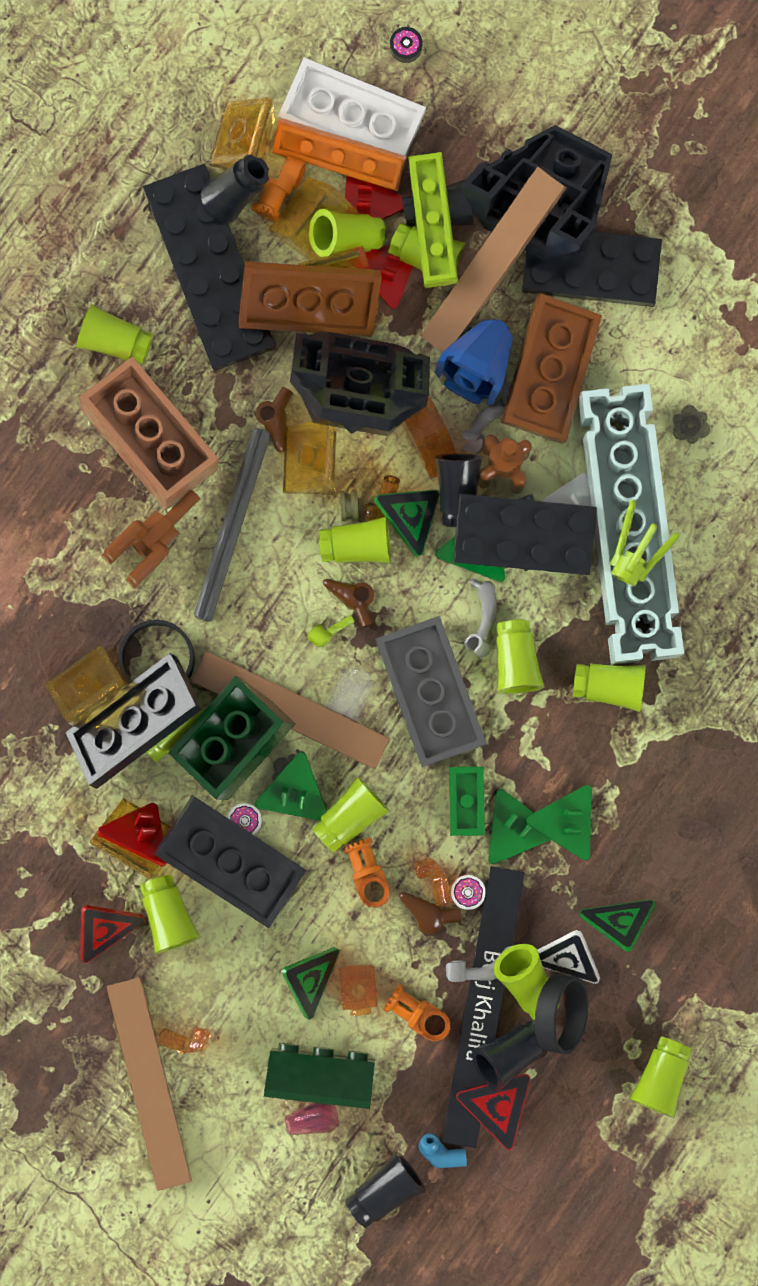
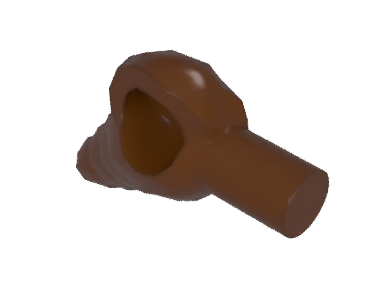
(274, 417)
(354, 597)
(429, 915)

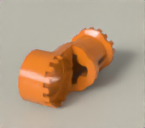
(277, 190)
(370, 873)
(417, 1017)

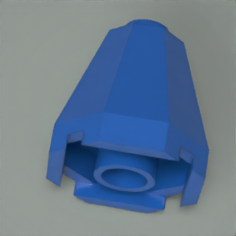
(477, 362)

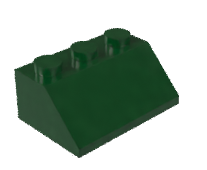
(231, 738)
(320, 1076)

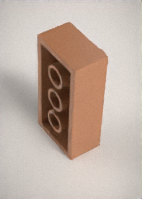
(148, 433)

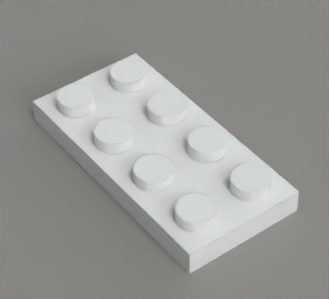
(351, 108)

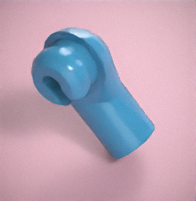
(439, 1155)

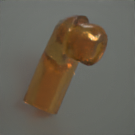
(389, 485)
(437, 877)
(185, 1044)

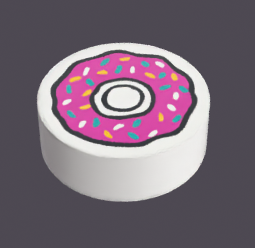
(247, 817)
(468, 892)

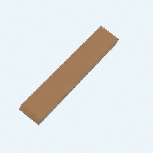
(494, 260)
(310, 718)
(149, 1084)

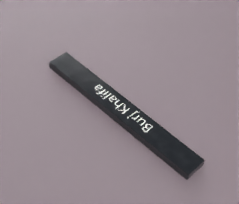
(483, 999)

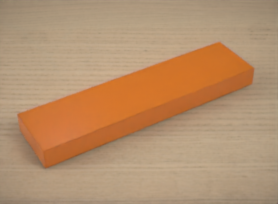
(339, 154)

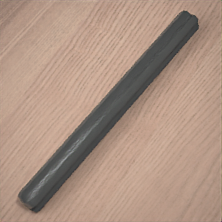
(232, 525)

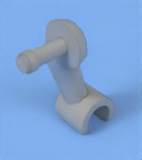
(474, 437)
(479, 641)
(457, 971)

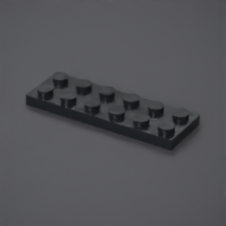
(206, 267)

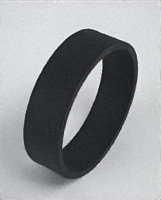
(121, 655)
(546, 1014)

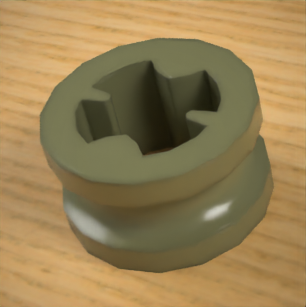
(349, 505)

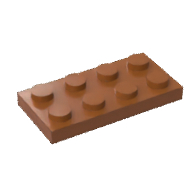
(309, 298)
(551, 368)

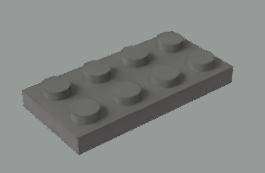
(430, 691)

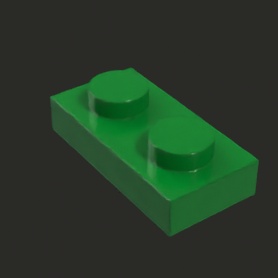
(466, 801)

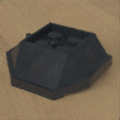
(358, 381)

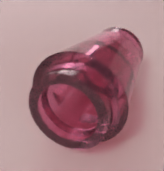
(312, 1119)

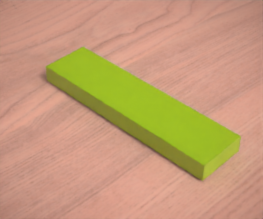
(433, 220)

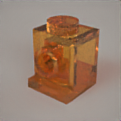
(361, 975)

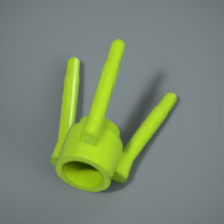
(630, 567)

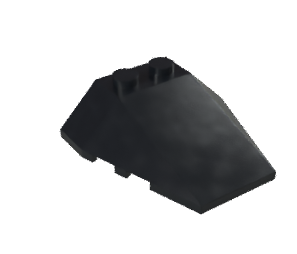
(567, 159)

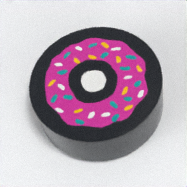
(406, 44)

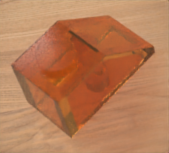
(428, 436)

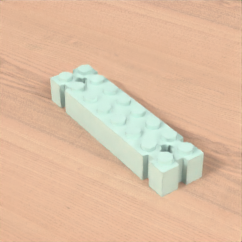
(619, 470)

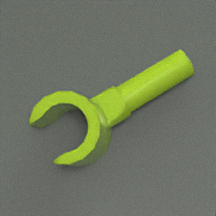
(320, 636)

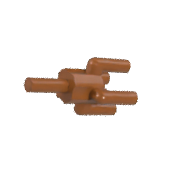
(504, 462)
(150, 538)

